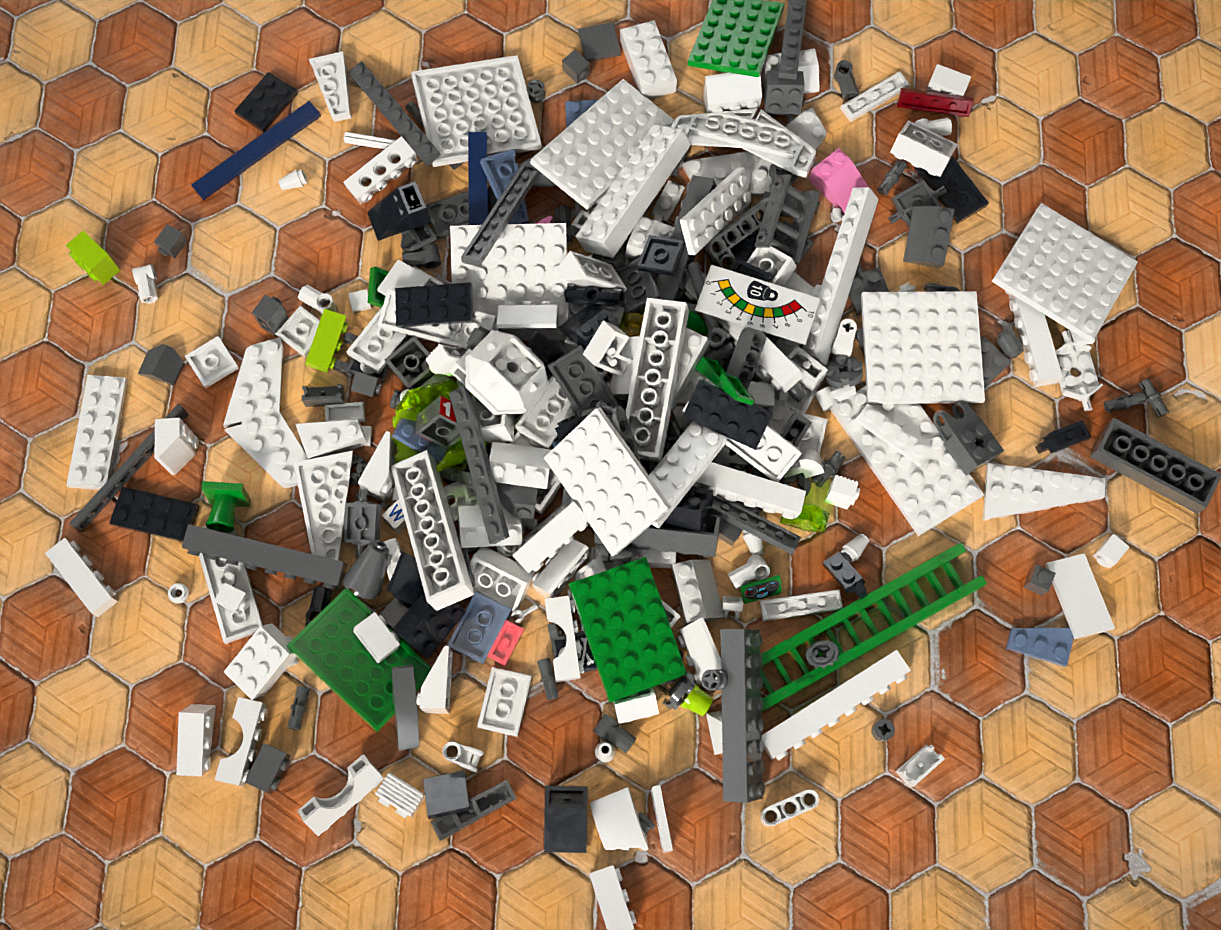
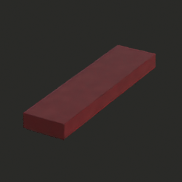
(934, 102)

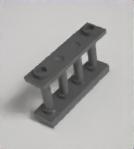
(801, 222)

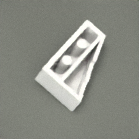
(330, 437)
(195, 739)

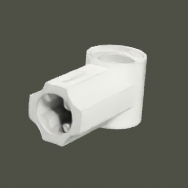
(941, 126)
(145, 279)
(316, 299)
(830, 395)
(754, 569)

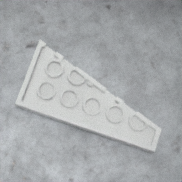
(1026, 490)
(323, 496)

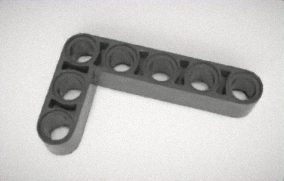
(738, 234)
(746, 355)

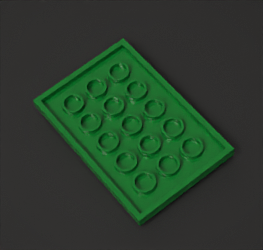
(736, 36)
(627, 629)
(347, 666)

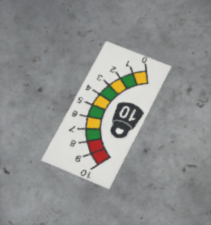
(757, 304)

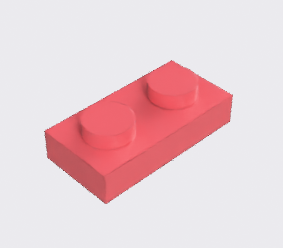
(505, 643)

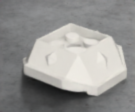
(492, 381)

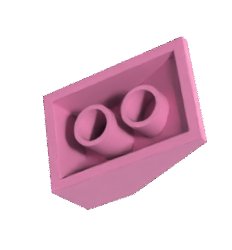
(836, 178)

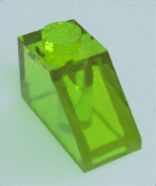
(811, 519)

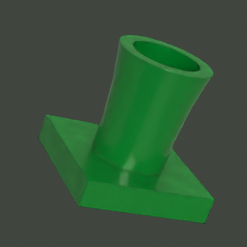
(224, 499)

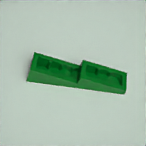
(731, 385)

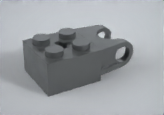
(417, 376)
(967, 438)

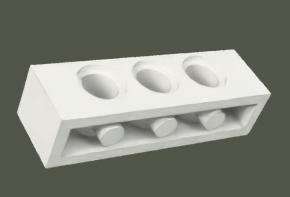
(369, 172)

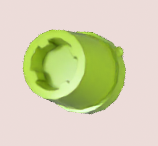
(697, 701)

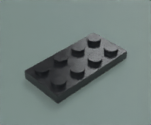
(961, 191)
(434, 305)
(726, 416)
(153, 514)

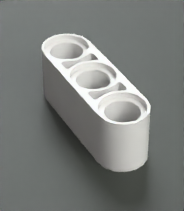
(798, 803)

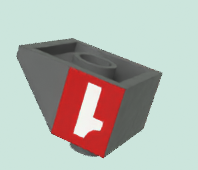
(438, 423)

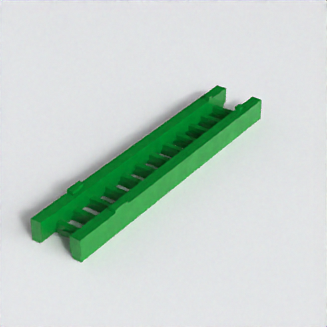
(859, 606)

